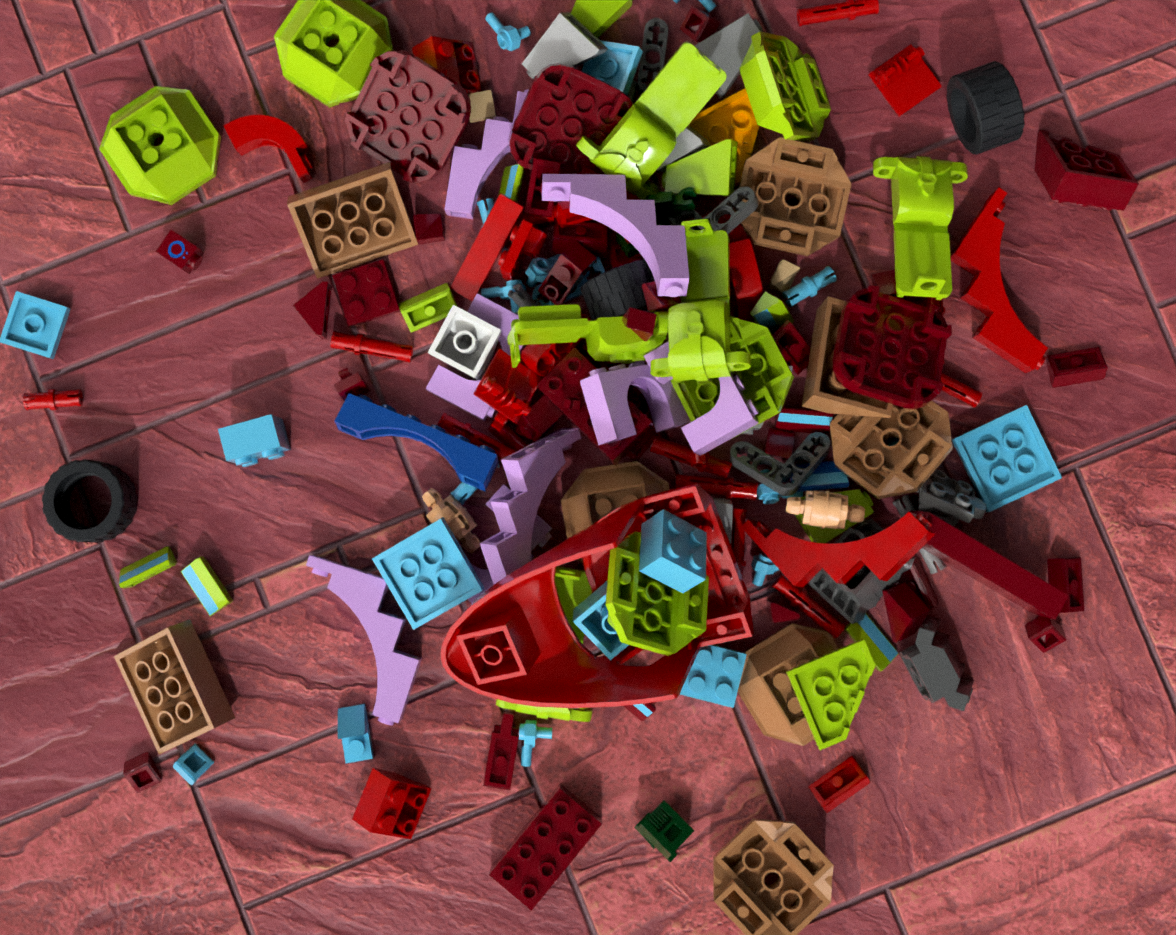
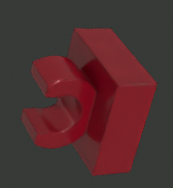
(350, 384)

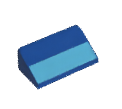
(824, 477)

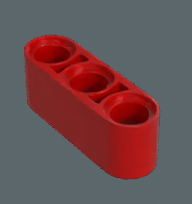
(544, 357)

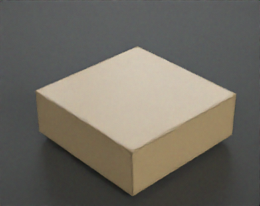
(481, 106)

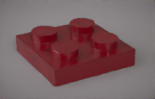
(366, 293)

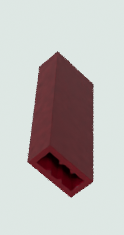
(993, 569)

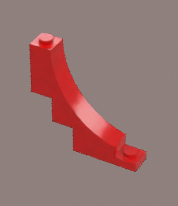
(980, 256)
(881, 553)

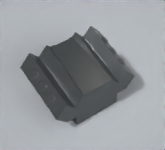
(863, 588)
(936, 666)

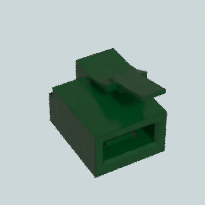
(664, 830)

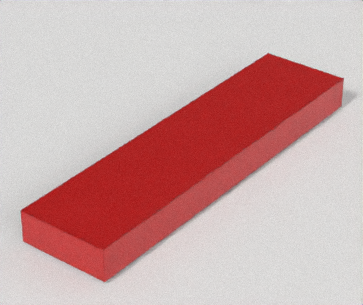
(487, 247)

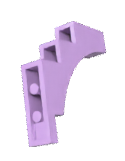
(606, 201)
(528, 475)
(365, 597)

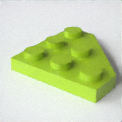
(832, 690)

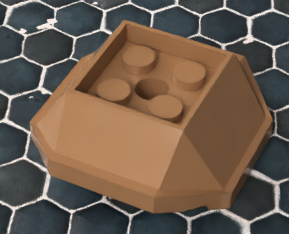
(810, 176)
(895, 469)
(603, 490)
(767, 687)
(790, 901)

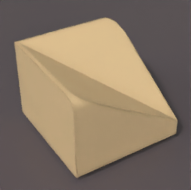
(783, 276)

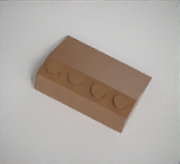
(352, 220)
(822, 388)
(174, 686)

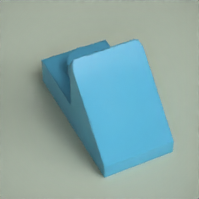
(355, 733)

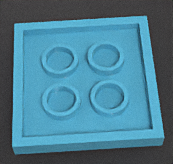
(1006, 458)
(428, 573)

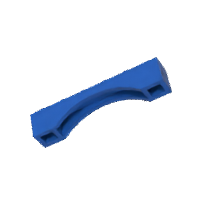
(368, 420)

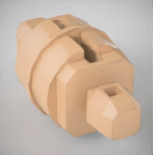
(825, 509)
(456, 517)

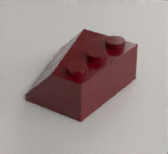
(1083, 175)

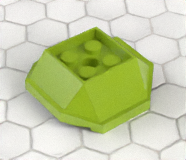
(334, 72)
(784, 88)
(178, 164)
(765, 381)
(648, 611)

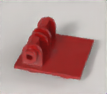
(905, 79)
(507, 388)

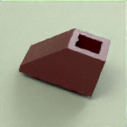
(567, 273)

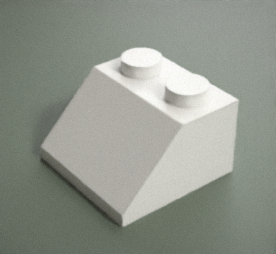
(465, 342)

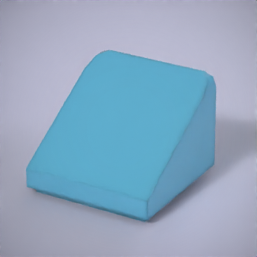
(193, 764)

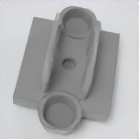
(949, 499)

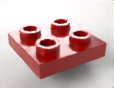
(525, 241)

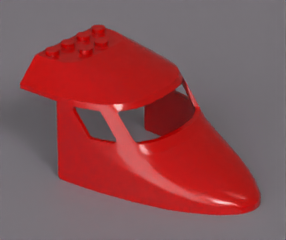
(524, 651)

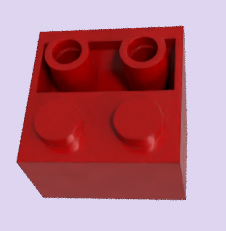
(451, 58)
(391, 804)

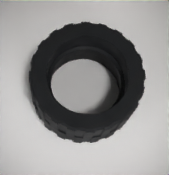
(985, 107)
(617, 290)
(57, 501)

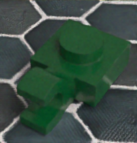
(671, 205)

